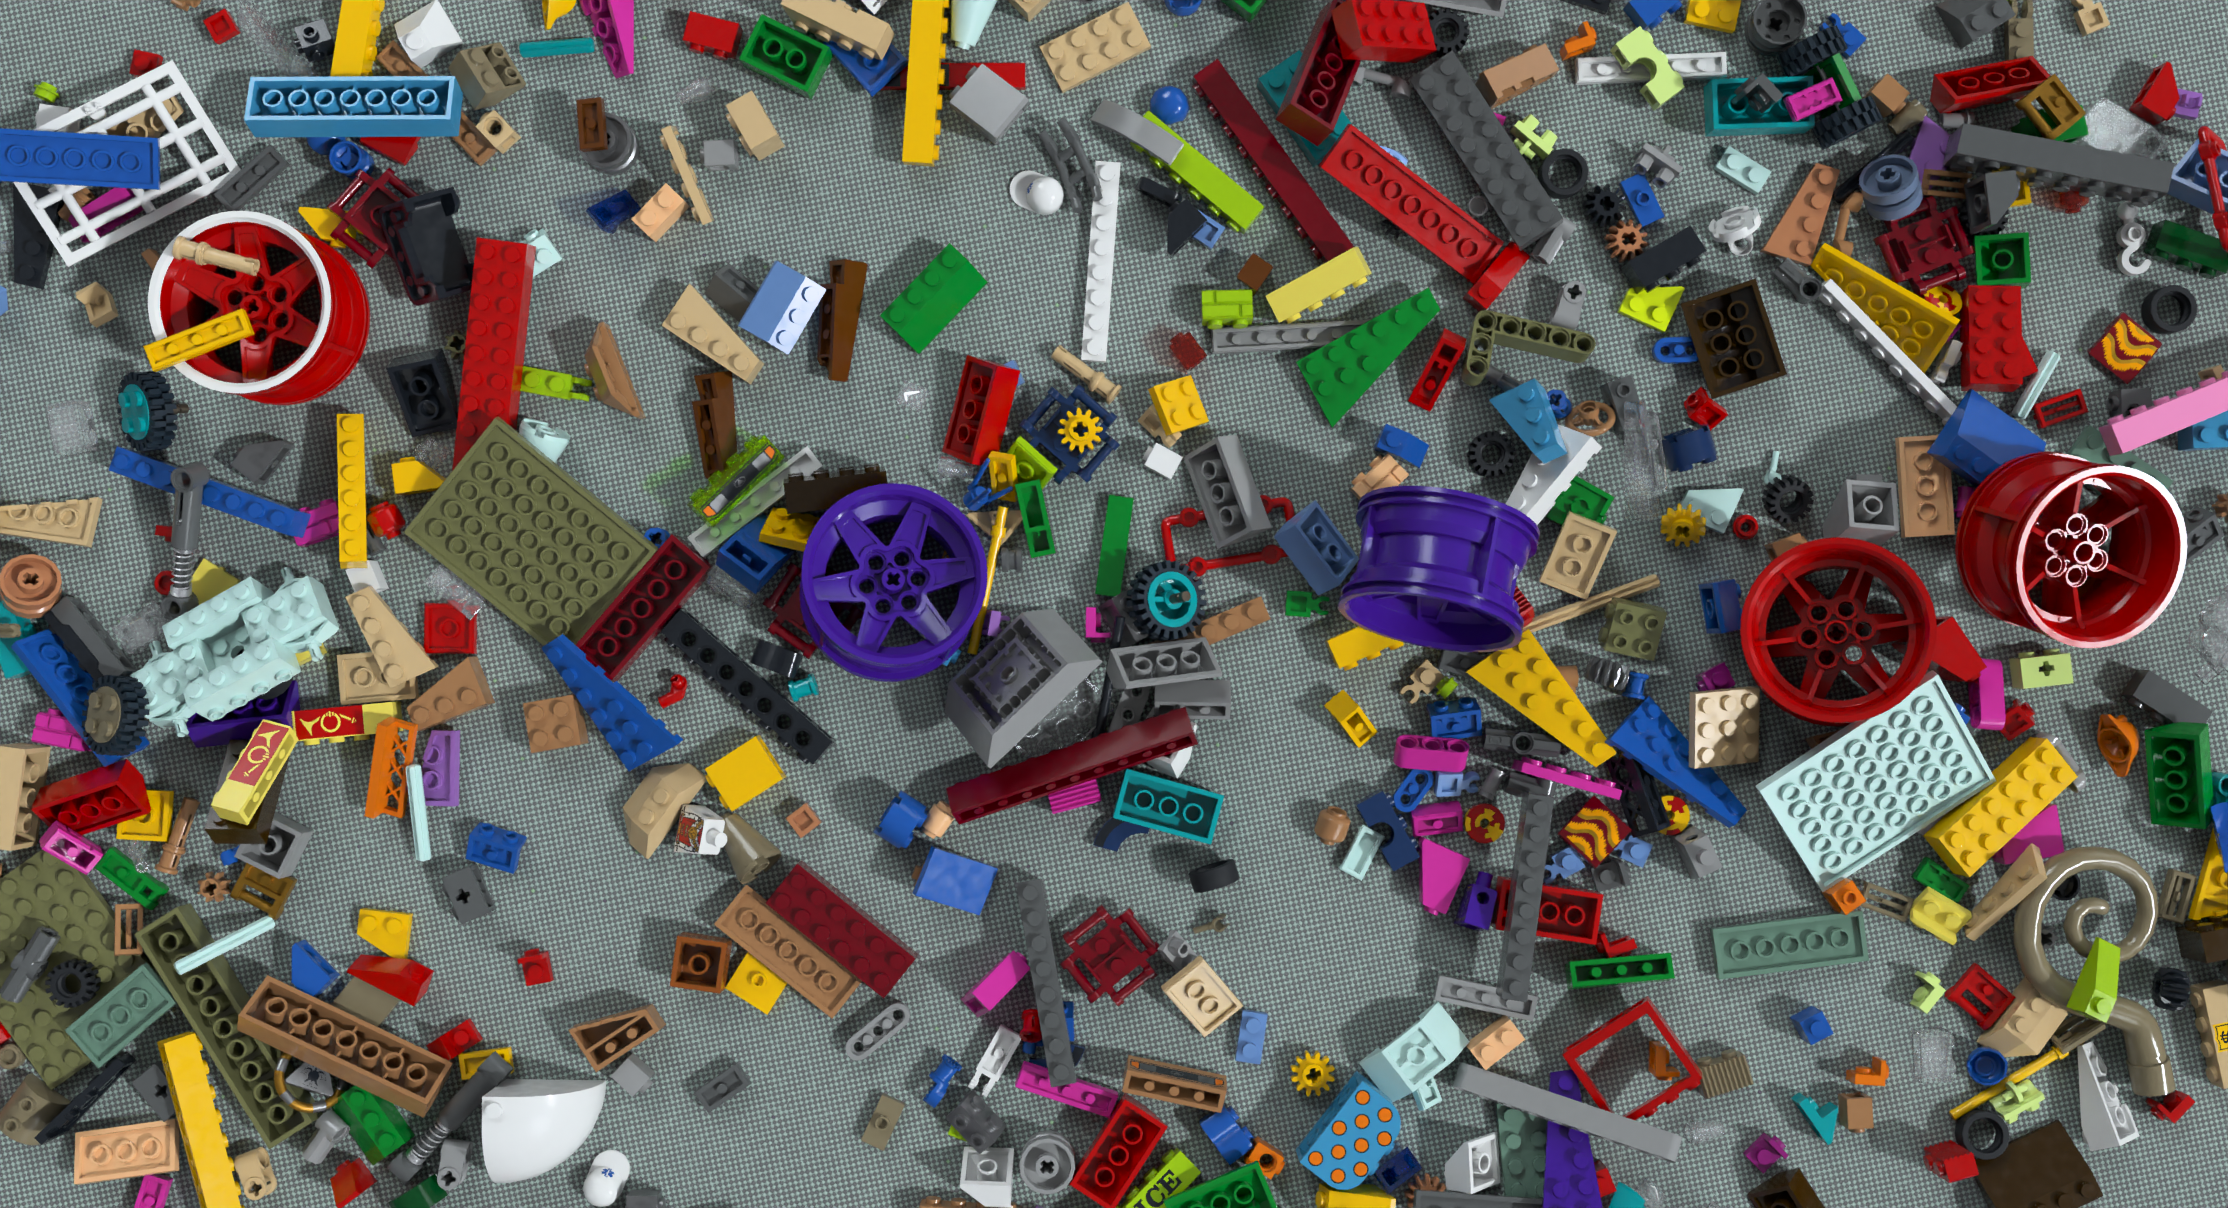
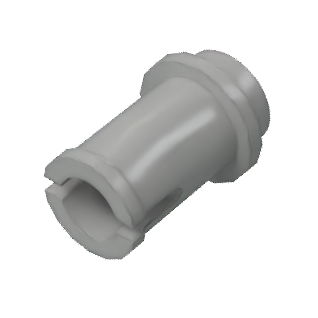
(1955, 120)
(1491, 784)

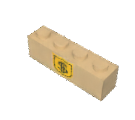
(2211, 1010)

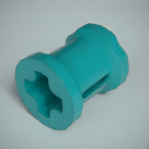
(803, 687)

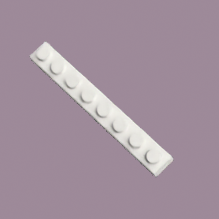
(1100, 264)
(1886, 349)

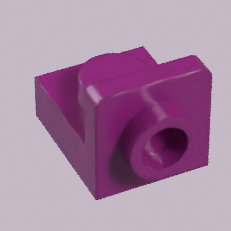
(1715, 678)
(1765, 1152)

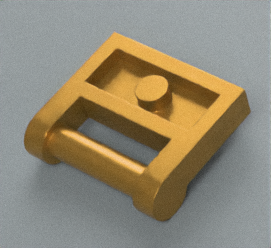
(2056, 102)
(267, 884)

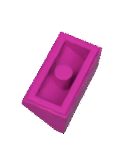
(1437, 818)

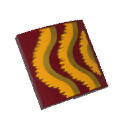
(2124, 347)
(1594, 832)

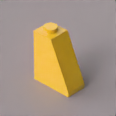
(1359, 1197)

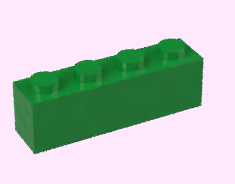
(1619, 971)

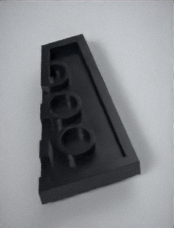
(31, 243)
(85, 1100)

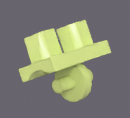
(1529, 142)
(2016, 1100)

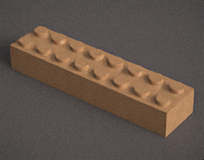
(344, 1046)

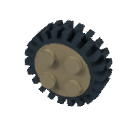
(115, 715)

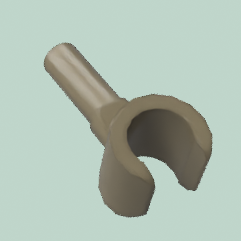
(1215, 924)

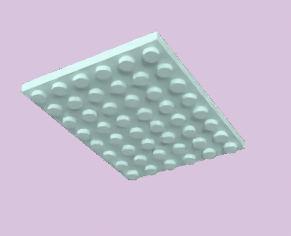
(1876, 783)

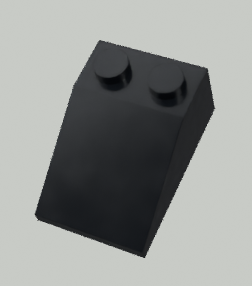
(425, 391)

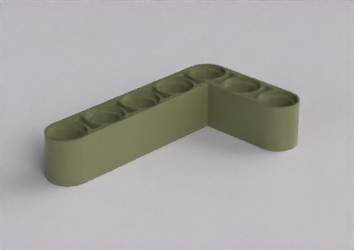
(1519, 340)

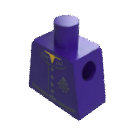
(1471, 912)

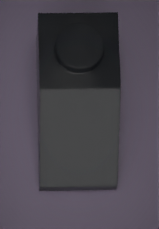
(1183, 225)

